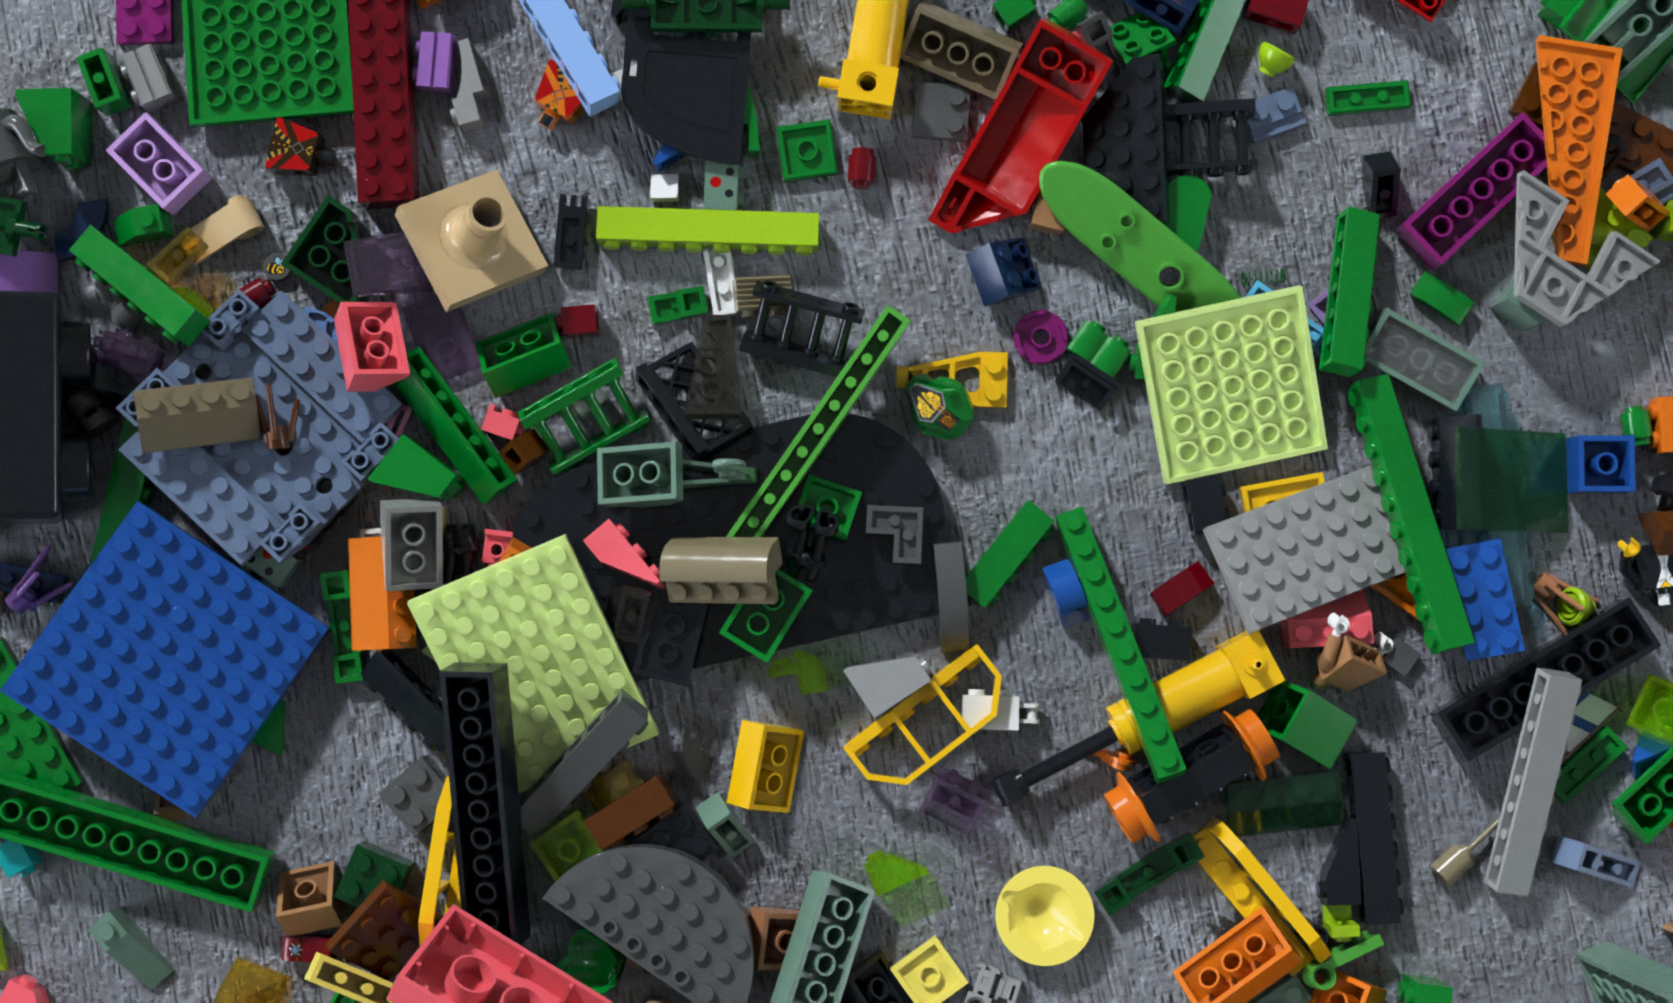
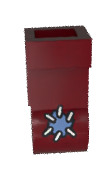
(304, 947)

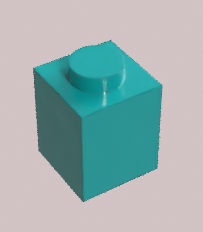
(18, 859)

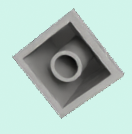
(887, 681)

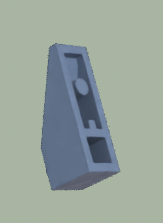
(1595, 861)

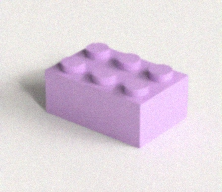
(159, 163)

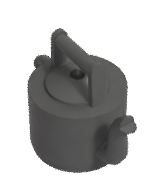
(18, 154)

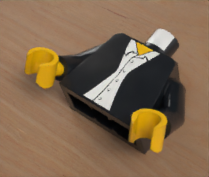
(1647, 570)

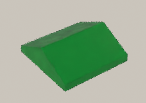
(832, 497)

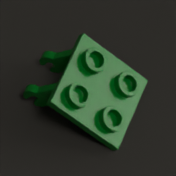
(1141, 37)

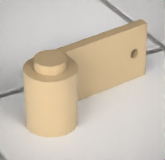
(228, 224)

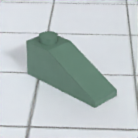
(130, 947)

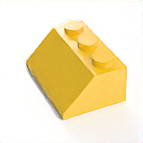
(765, 767)

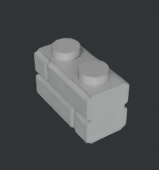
(148, 77)

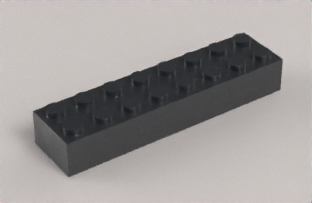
(1499, 703)

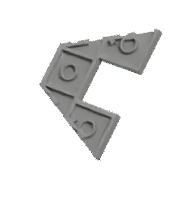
(1551, 283)

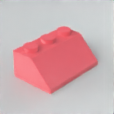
(370, 345)
(1312, 627)

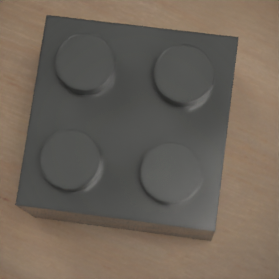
(416, 794)

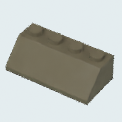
(959, 49)
(197, 415)

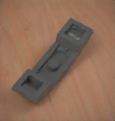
(1099, 35)
(951, 596)

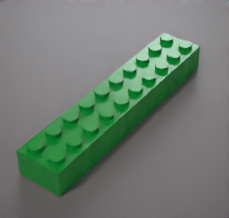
(132, 842)

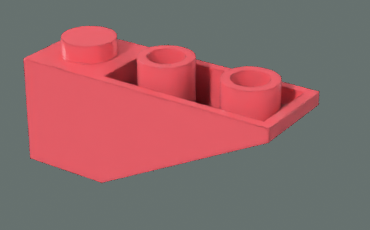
(616, 552)

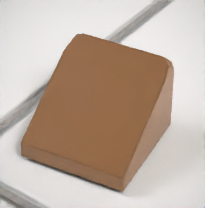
(167, 810)

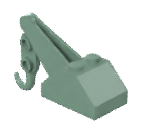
(654, 474)

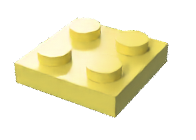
(929, 973)

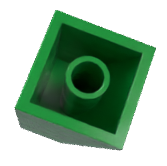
(61, 123)
(417, 470)
(1306, 723)

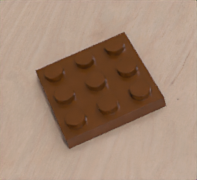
(380, 931)

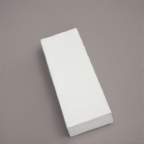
(720, 277)

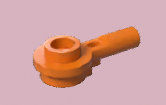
(1117, 759)

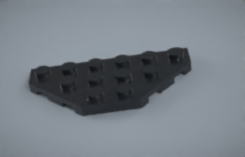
(1128, 134)

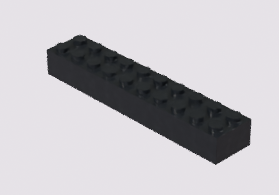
(485, 796)

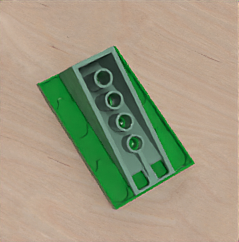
(1637, 26)

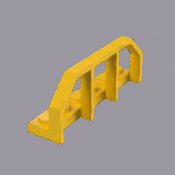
(925, 694)
(433, 884)
(1245, 896)

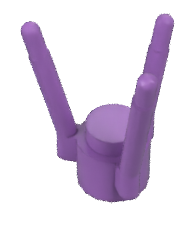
(23, 595)

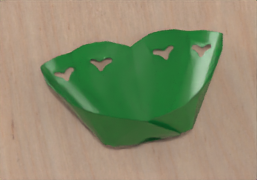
(593, 962)

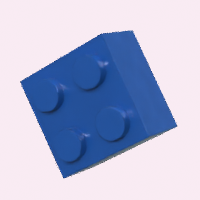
(1600, 464)

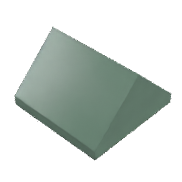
(1515, 311)

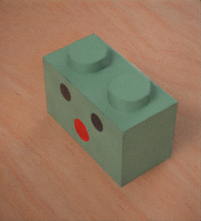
(722, 186)
(272, 572)

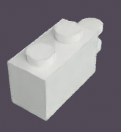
(977, 705)

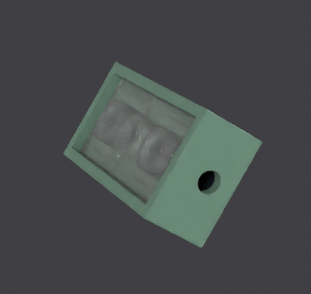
(1420, 360)

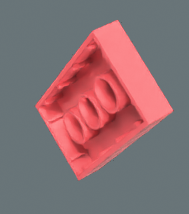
(477, 964)

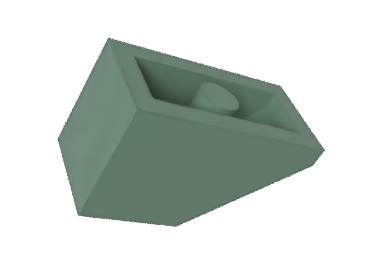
(724, 824)

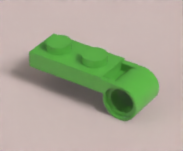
(1340, 955)

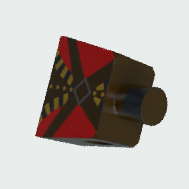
(297, 150)

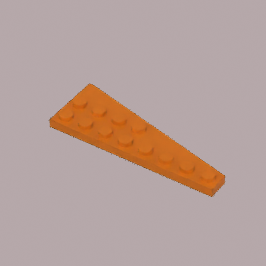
(1577, 110)

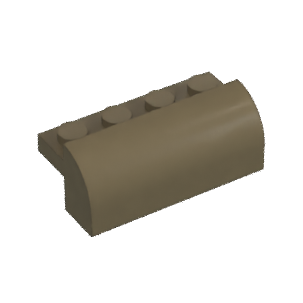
(721, 569)

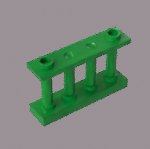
(584, 389)

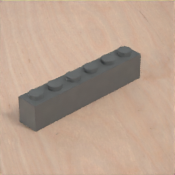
(581, 762)

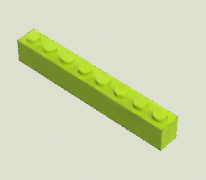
(707, 228)

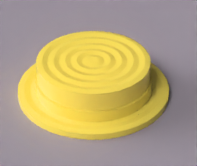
(1044, 915)

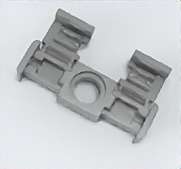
(991, 984)

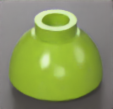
(1273, 59)
(1569, 614)

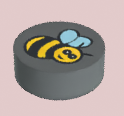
(273, 268)

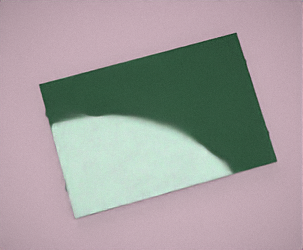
(1510, 480)

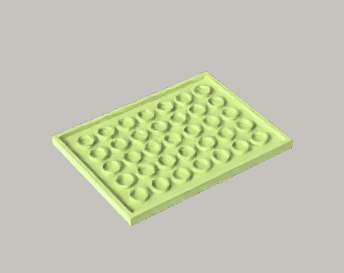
(552, 635)

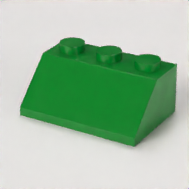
(523, 355)
(1648, 802)

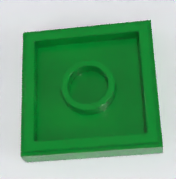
(807, 151)

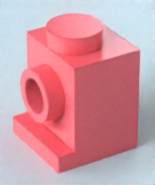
(502, 424)
(493, 538)

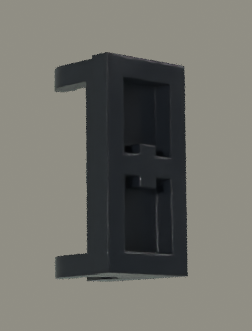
(1087, 381)

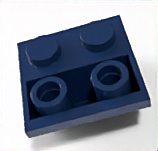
(1003, 271)

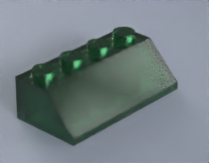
(1283, 802)

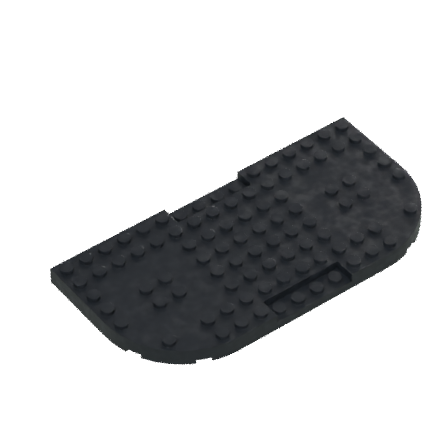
(859, 581)

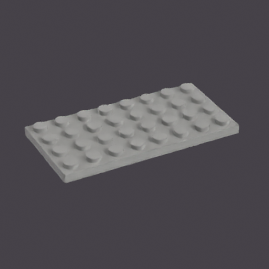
(1305, 549)

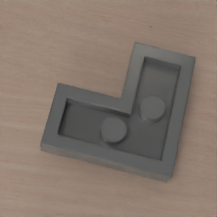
(904, 524)

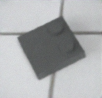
(941, 112)

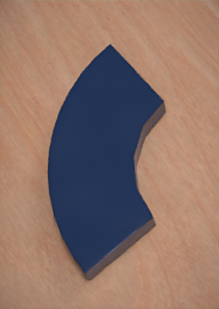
(88, 213)

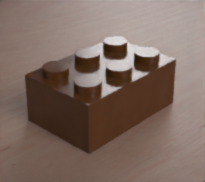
(632, 812)

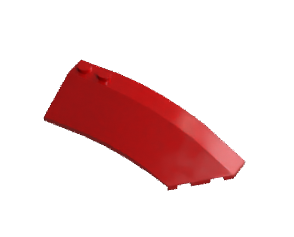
(1023, 129)

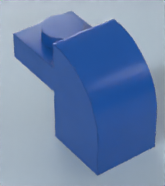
(1066, 593)

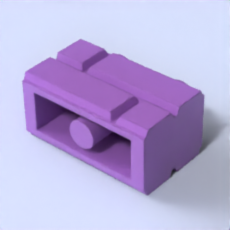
(435, 62)

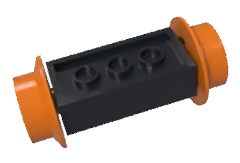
(1210, 762)

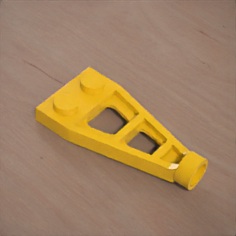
(992, 376)

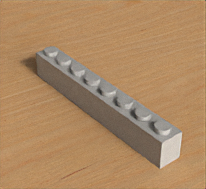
(1533, 781)

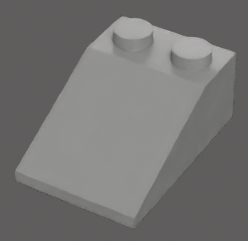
(412, 543)

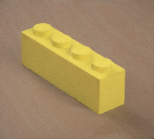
(347, 980)

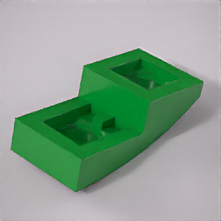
(1443, 298)
(677, 305)

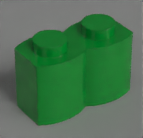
(1099, 348)

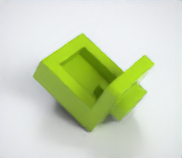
(1339, 922)

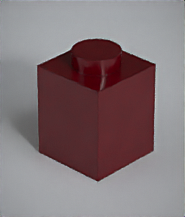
(579, 321)

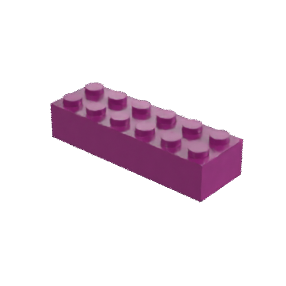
(1474, 192)

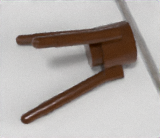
(276, 436)

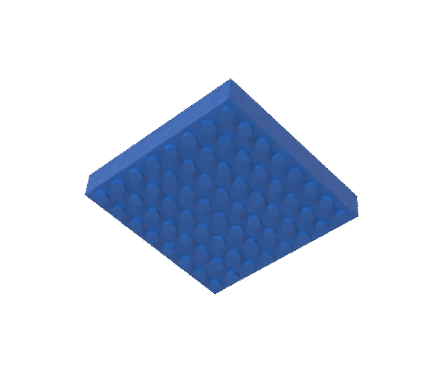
(166, 659)

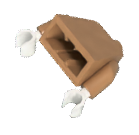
(1348, 661)

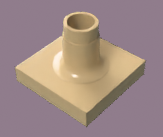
(471, 240)

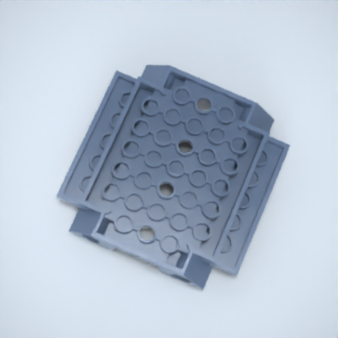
(251, 493)

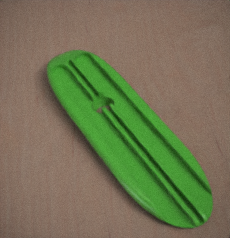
(1129, 237)

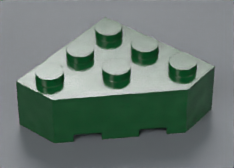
(320, 253)

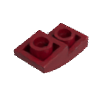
(1181, 588)

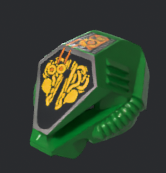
(940, 406)

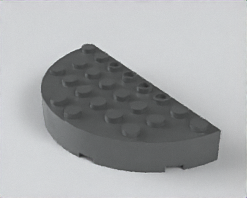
(665, 916)

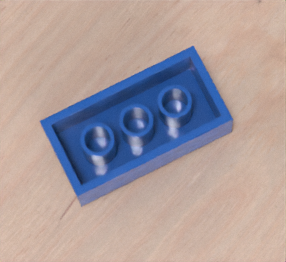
(1486, 598)

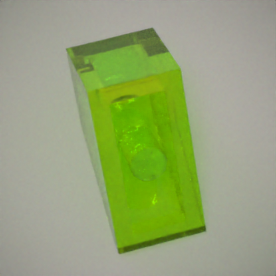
(891, 870)

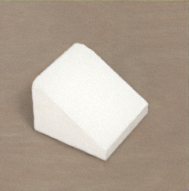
(664, 188)

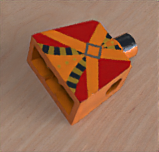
(556, 98)

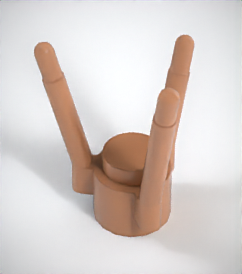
(1548, 587)

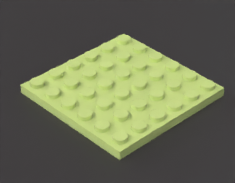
(1232, 384)

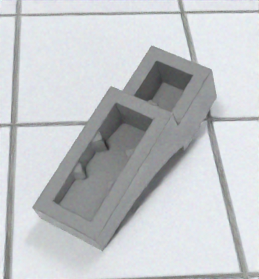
(472, 88)

